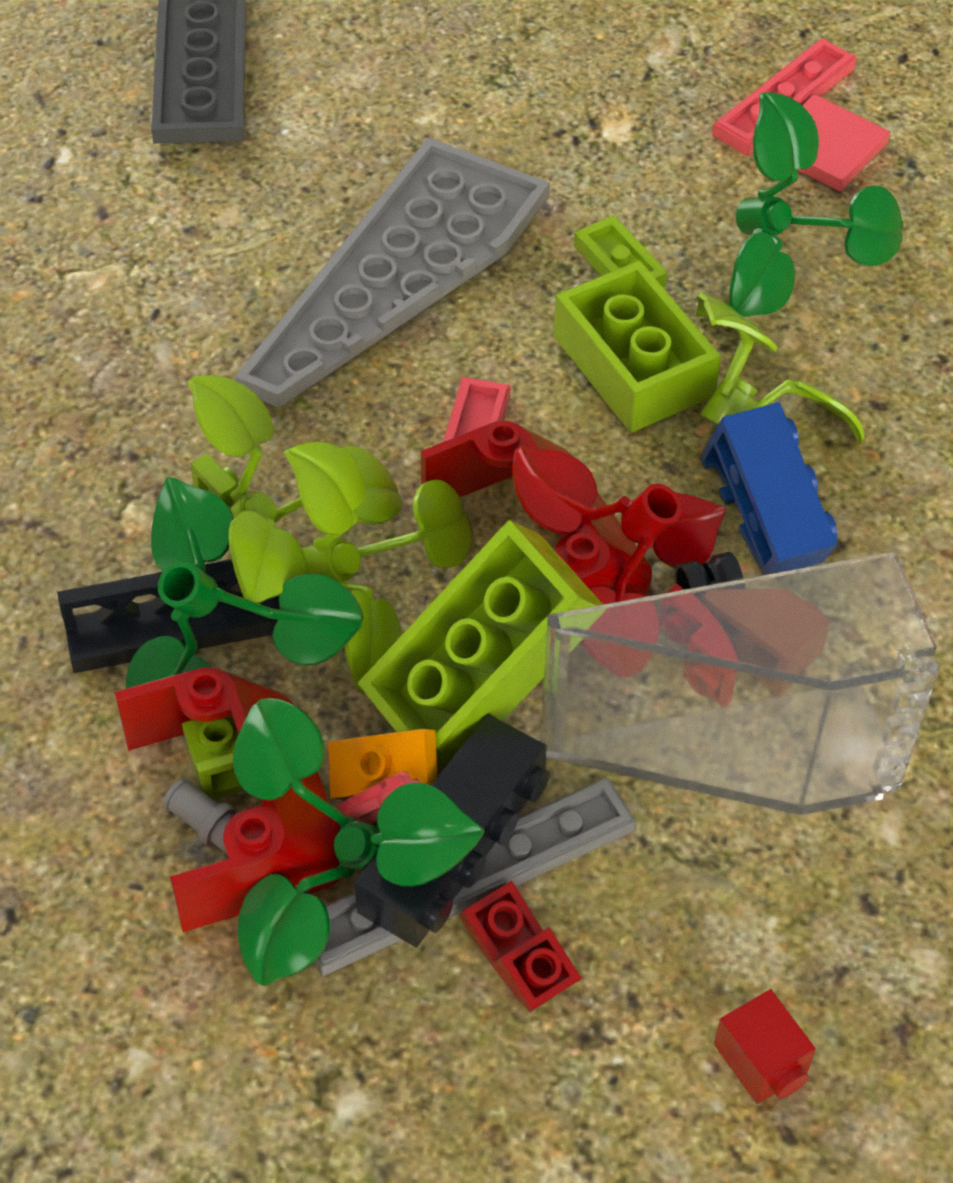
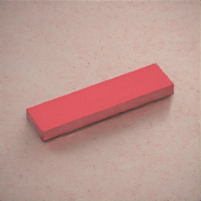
(808, 74)

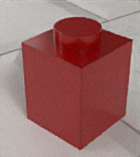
(765, 1047)

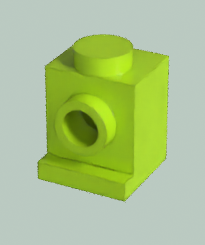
(211, 755)

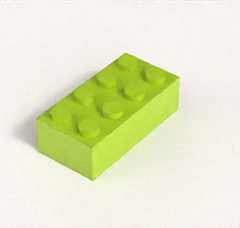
(477, 641)

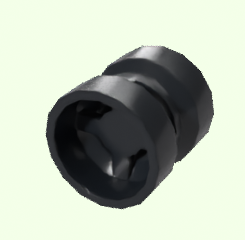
(719, 569)

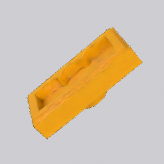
(367, 760)

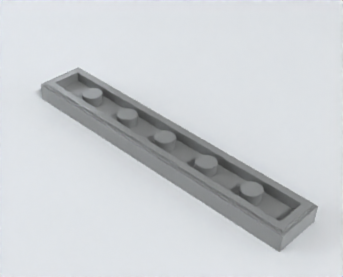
(537, 845)

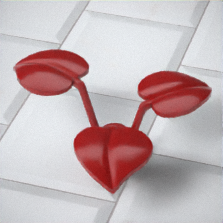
(561, 489)

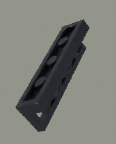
(123, 626)

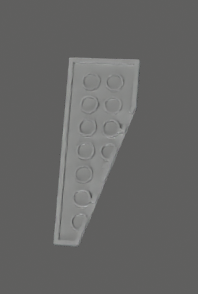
(415, 245)

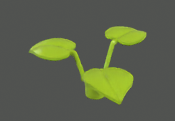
(737, 395)
(330, 492)
(260, 553)

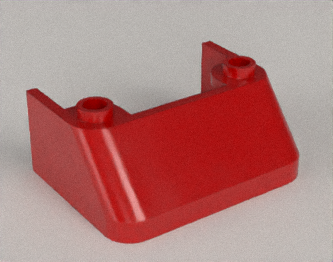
(485, 456)
(273, 838)

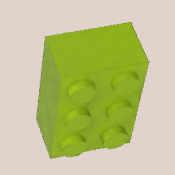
(636, 346)

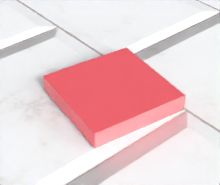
(844, 143)

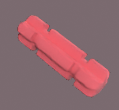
(366, 804)

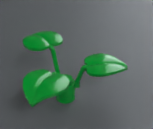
(782, 143)
(193, 528)
(415, 841)

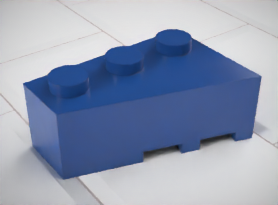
(771, 488)

